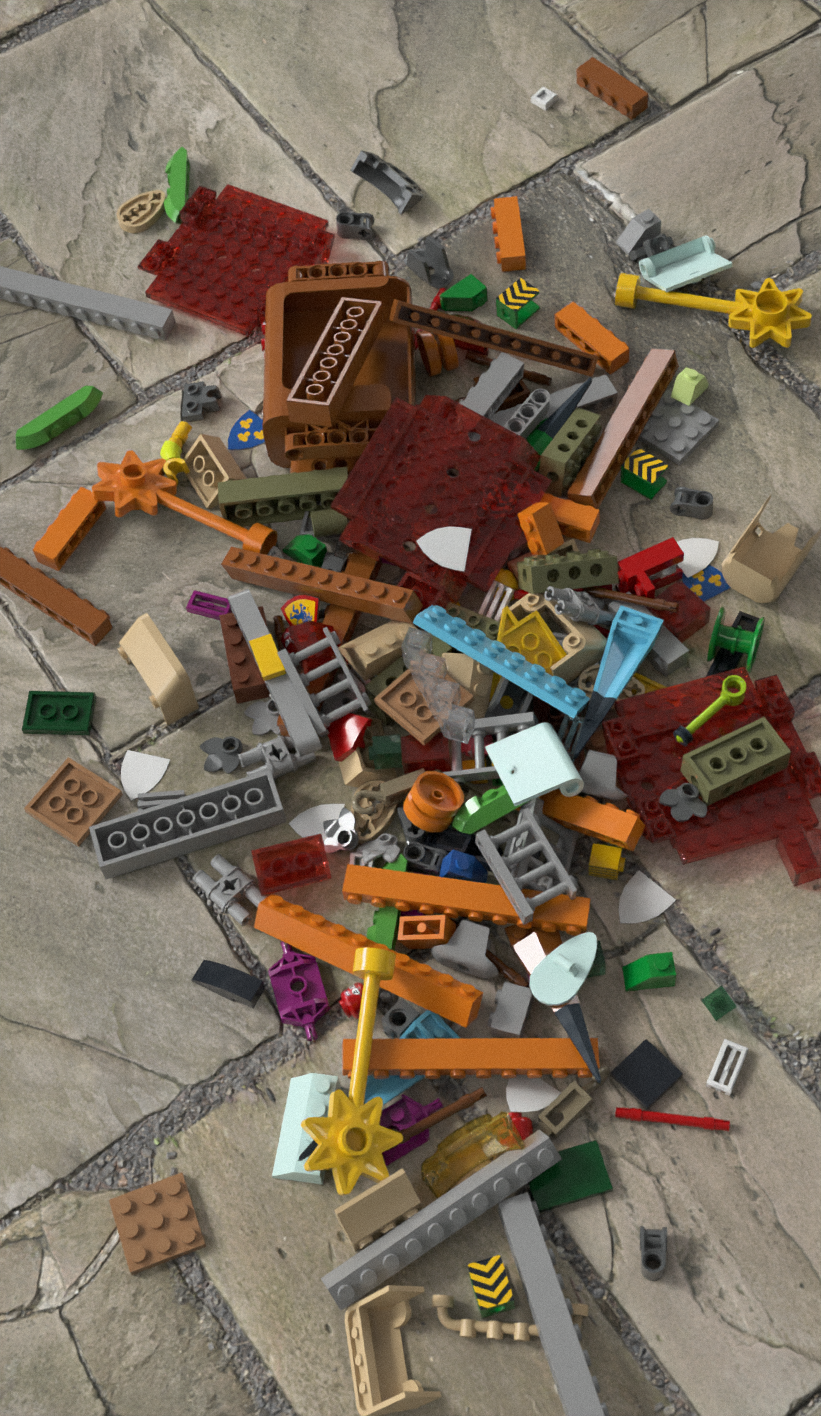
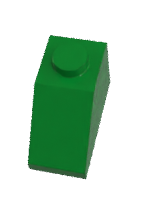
(464, 295)
(306, 550)
(650, 972)

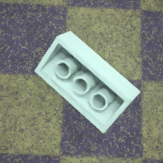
(306, 1098)

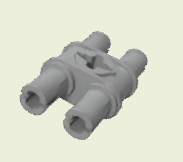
(579, 606)
(280, 748)
(230, 889)

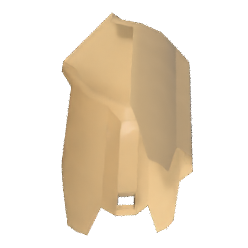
(764, 563)

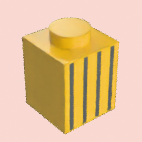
(606, 861)

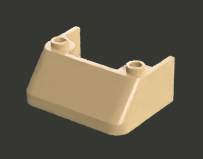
(582, 644)
(159, 669)
(378, 1353)

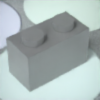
(511, 1011)

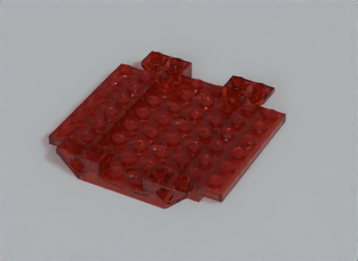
(252, 236)
(407, 471)
(650, 753)

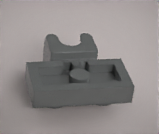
(652, 247)
(198, 399)

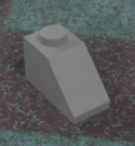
(640, 229)

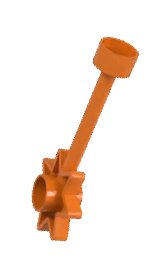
(143, 485)

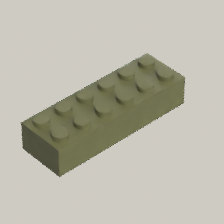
(279, 496)

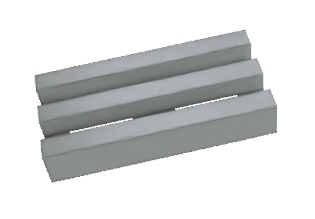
(157, 798)

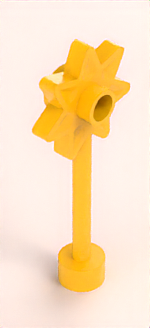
(763, 312)
(351, 1135)

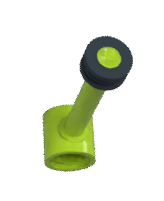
(684, 735)

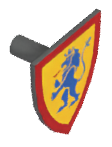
(302, 609)

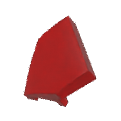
(347, 735)

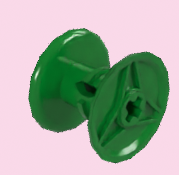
(735, 639)

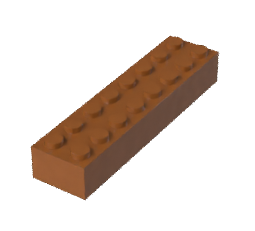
(335, 362)

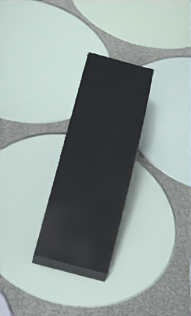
(456, 840)
(229, 982)

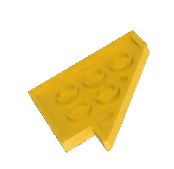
(532, 640)

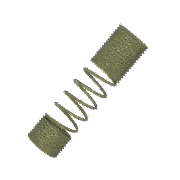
(328, 523)

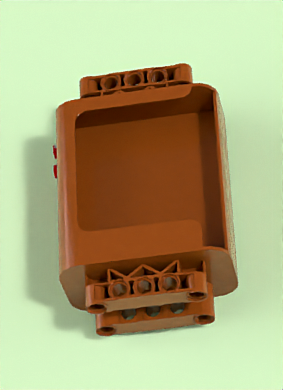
(293, 325)

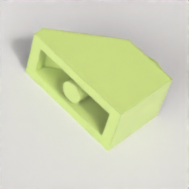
(689, 386)

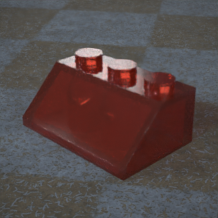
(291, 864)

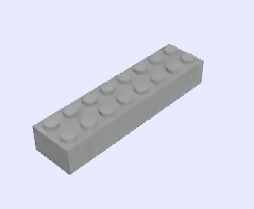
(187, 824)

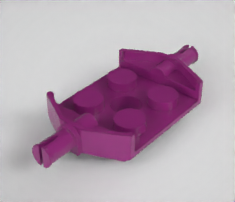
(299, 1007)
(403, 1115)

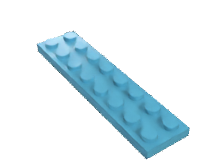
(502, 661)

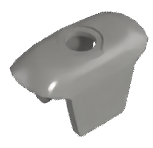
(600, 776)
(467, 951)

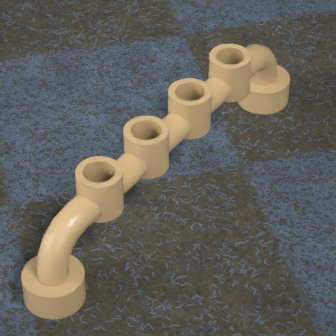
(494, 1329)

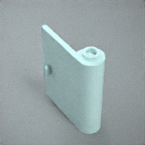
(683, 264)
(537, 763)

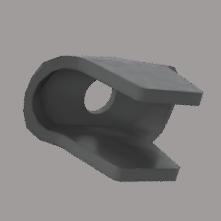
(433, 257)
(520, 697)

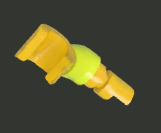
(172, 449)

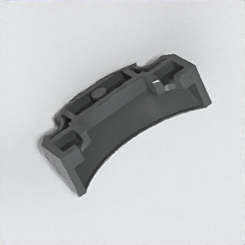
(388, 180)

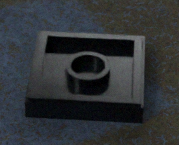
(646, 1074)

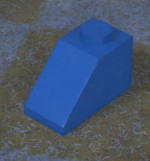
(463, 867)

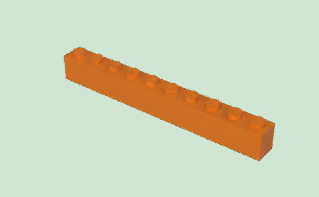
(460, 898)
(338, 945)
(471, 1057)

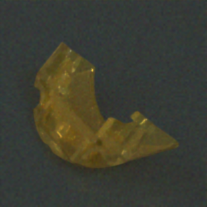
(468, 1148)

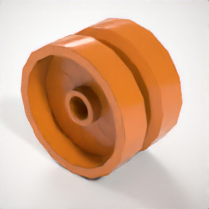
(437, 352)
(433, 801)

